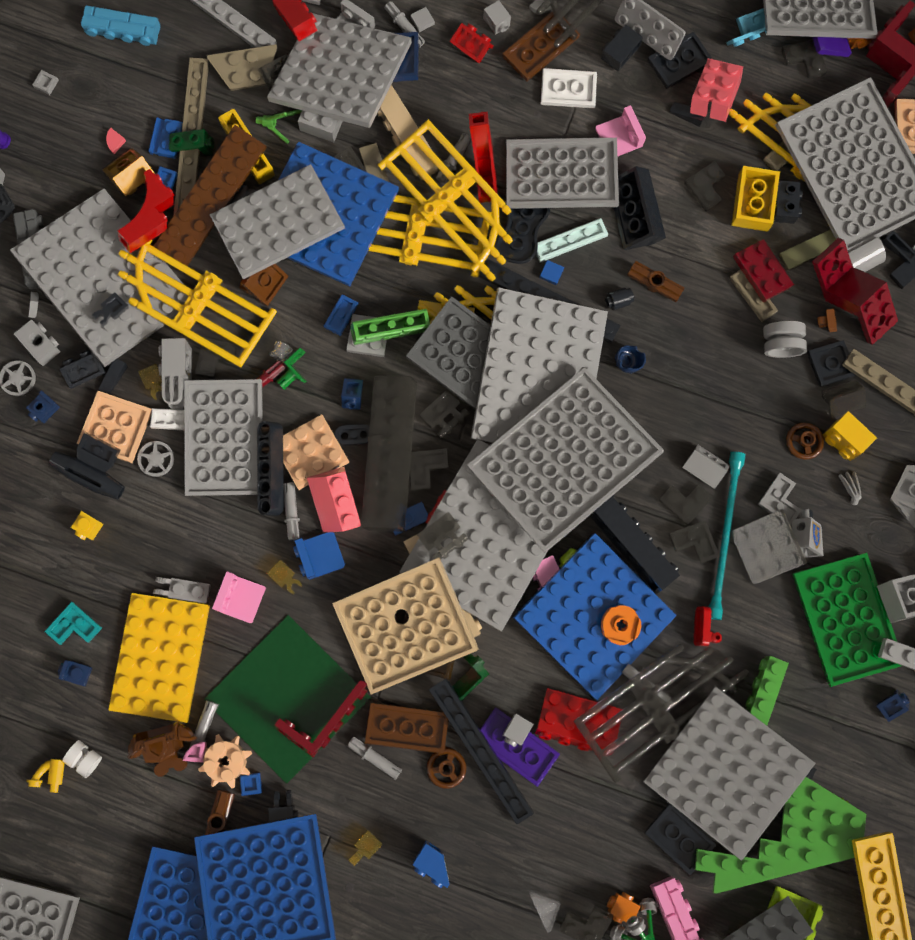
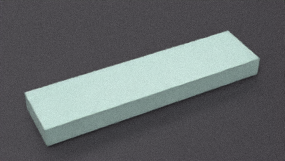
(571, 240)

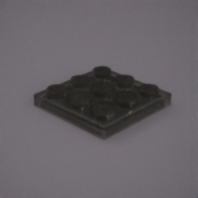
(768, 547)

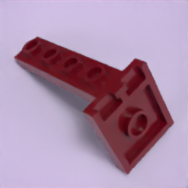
(303, 740)

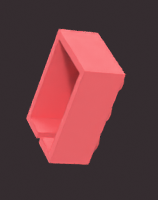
(716, 85)

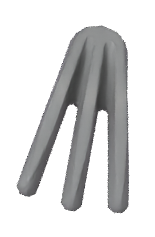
(853, 489)

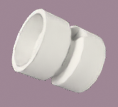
(82, 759)

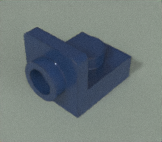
(352, 393)
(74, 672)
(894, 705)

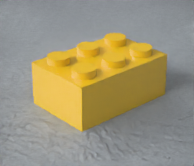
(755, 198)

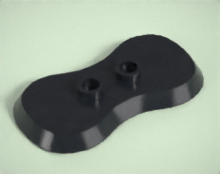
(523, 229)

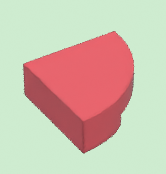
(114, 140)

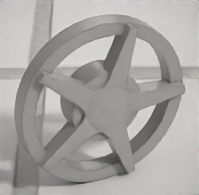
(17, 378)
(155, 458)

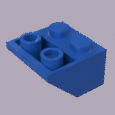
(431, 861)

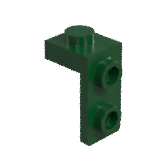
(191, 140)
(472, 677)

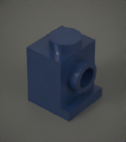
(48, 409)

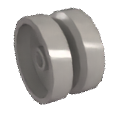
(785, 339)

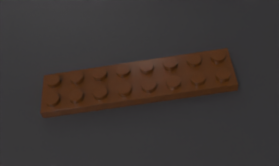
(209, 194)

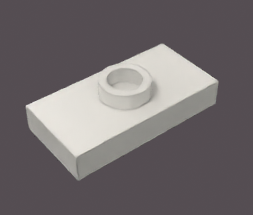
(167, 419)

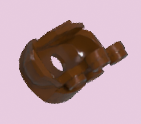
(162, 746)

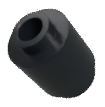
(619, 298)

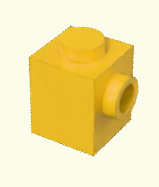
(86, 526)

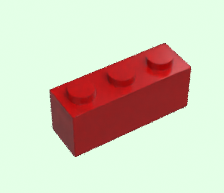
(296, 17)

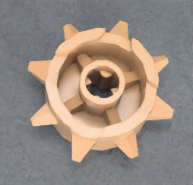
(236, 758)

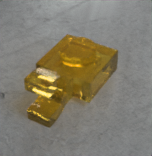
(366, 846)

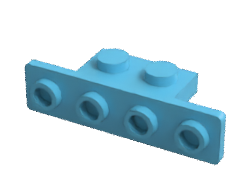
(750, 27)

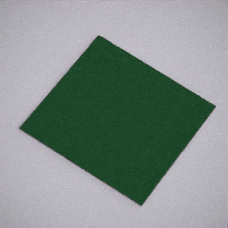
(287, 680)

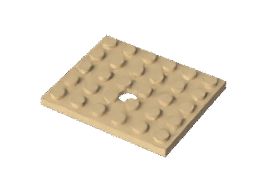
(398, 651)

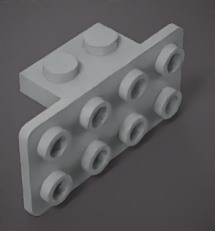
(653, 26)

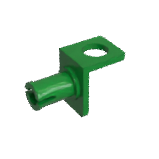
(292, 373)

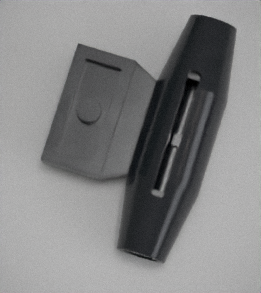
(90, 466)

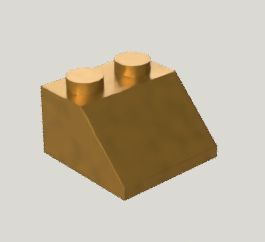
(127, 171)

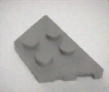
(904, 495)

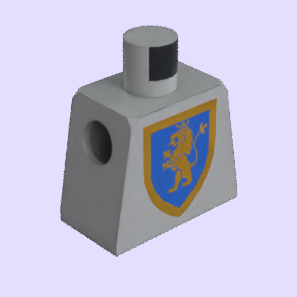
(808, 534)

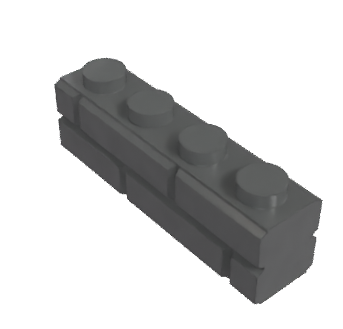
(26, 225)

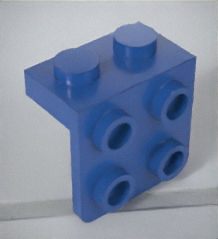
(319, 555)

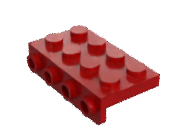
(558, 719)

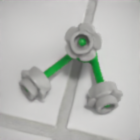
(635, 924)

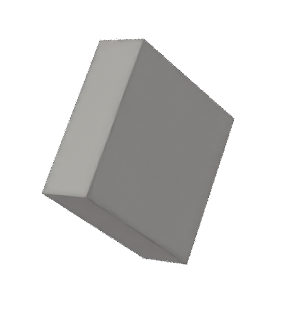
(422, 19)
(45, 82)

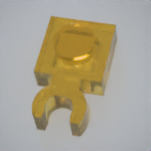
(151, 379)
(283, 575)

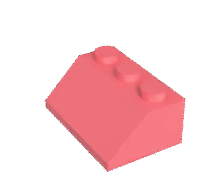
(334, 501)

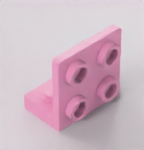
(625, 129)
(239, 598)

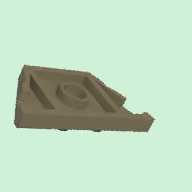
(241, 67)

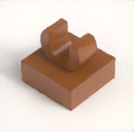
(829, 320)

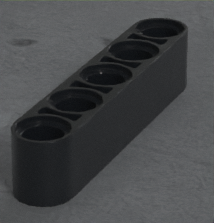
(270, 468)

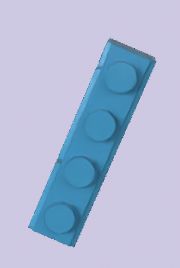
(120, 25)

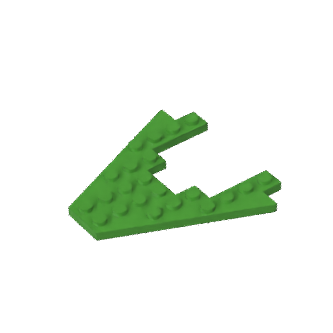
(814, 833)

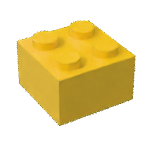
(849, 436)

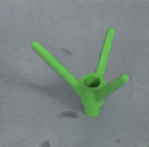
(270, 122)

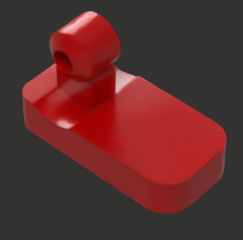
(702, 628)

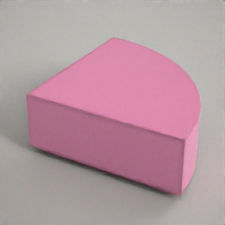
(196, 752)

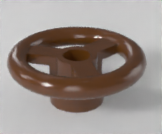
(810, 435)
(432, 770)

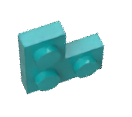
(71, 620)

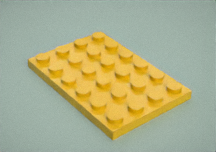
(159, 657)

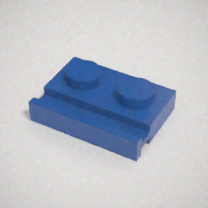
(160, 138)

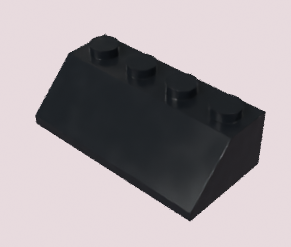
(638, 210)

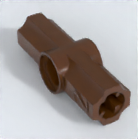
(666, 287)
(221, 808)

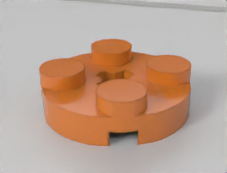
(611, 631)

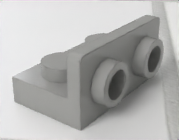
(354, 14)

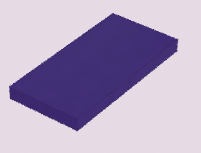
(530, 759)

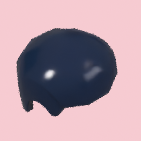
(630, 359)

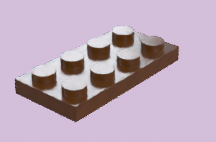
(536, 49)
(406, 728)

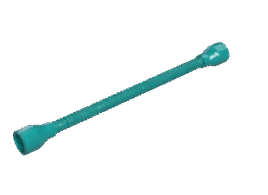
(736, 463)

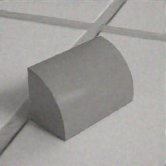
(868, 255)
(706, 466)

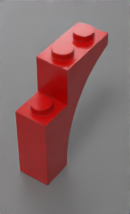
(483, 152)
(150, 219)

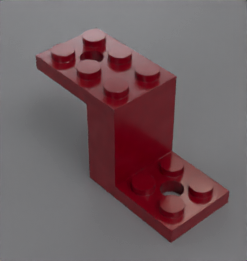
(894, 53)
(855, 291)

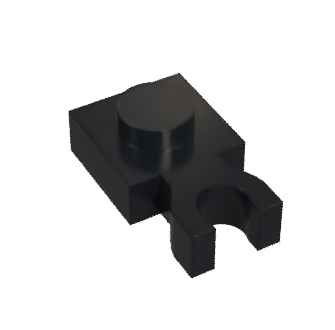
(112, 307)

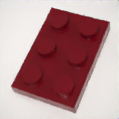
(763, 270)

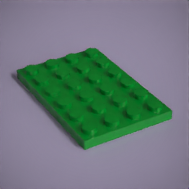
(846, 618)

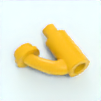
(55, 777)

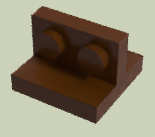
(264, 283)

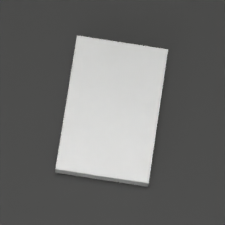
(568, 88)

